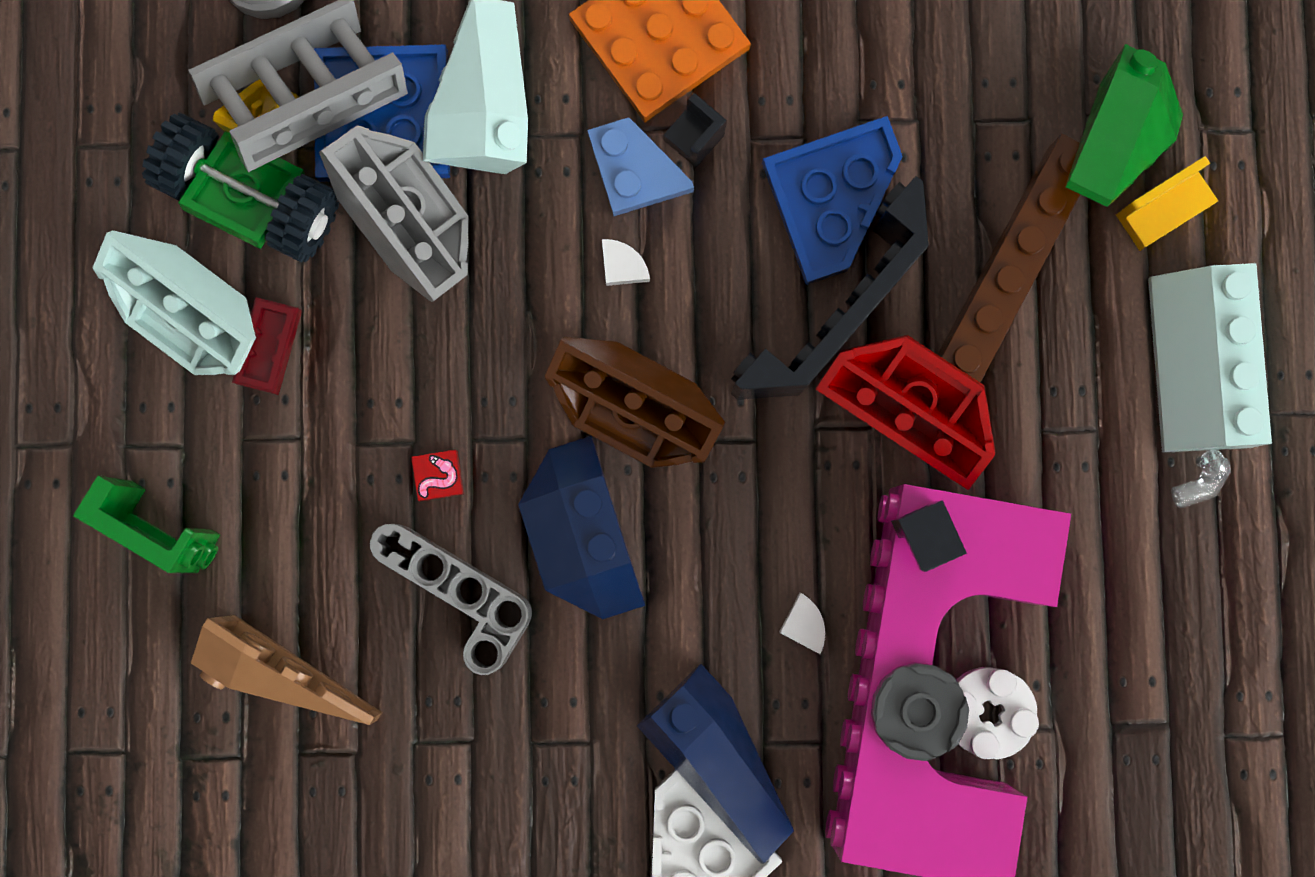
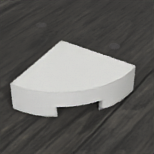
(623, 264)
(805, 624)

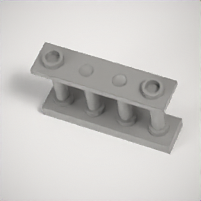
(314, 113)

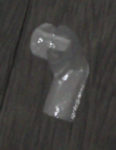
(1209, 483)

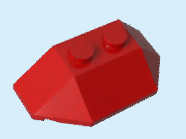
(916, 403)

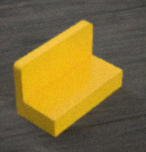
(1167, 205)

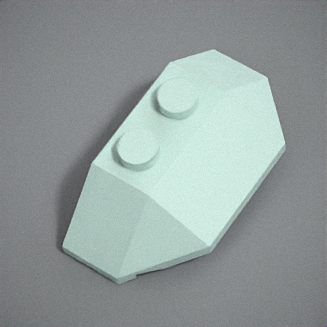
(176, 303)

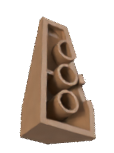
(252, 663)

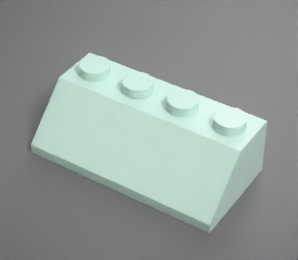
(1209, 359)

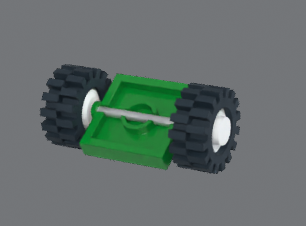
(255, 206)

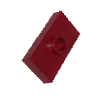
(269, 355)

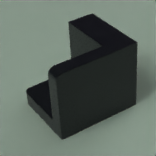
(696, 130)
(930, 535)

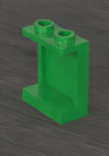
(109, 510)

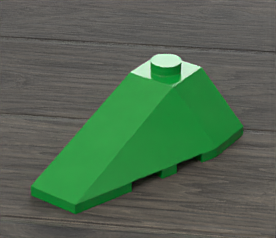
(1127, 128)

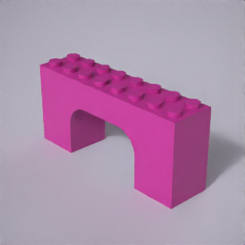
(900, 809)

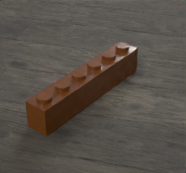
(1013, 263)

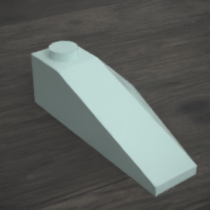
(481, 99)

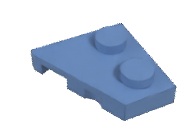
(634, 167)

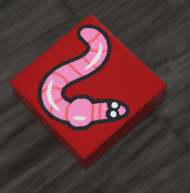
(437, 475)

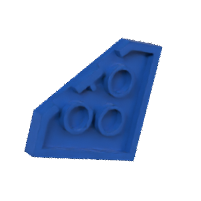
(832, 193)

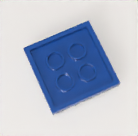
(401, 117)

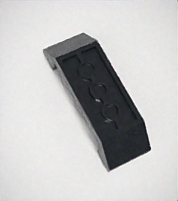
(905, 229)

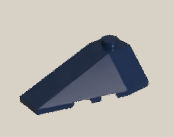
(714, 753)

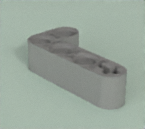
(448, 589)

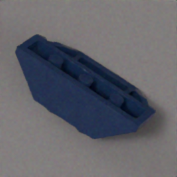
(579, 533)

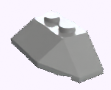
(400, 208)

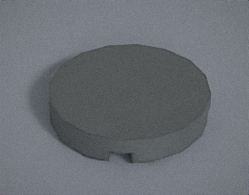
(920, 711)

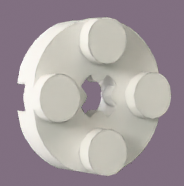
(1016, 721)

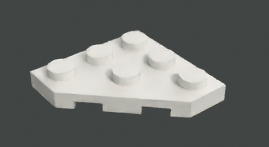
(694, 840)

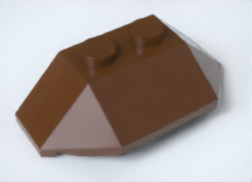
(633, 402)

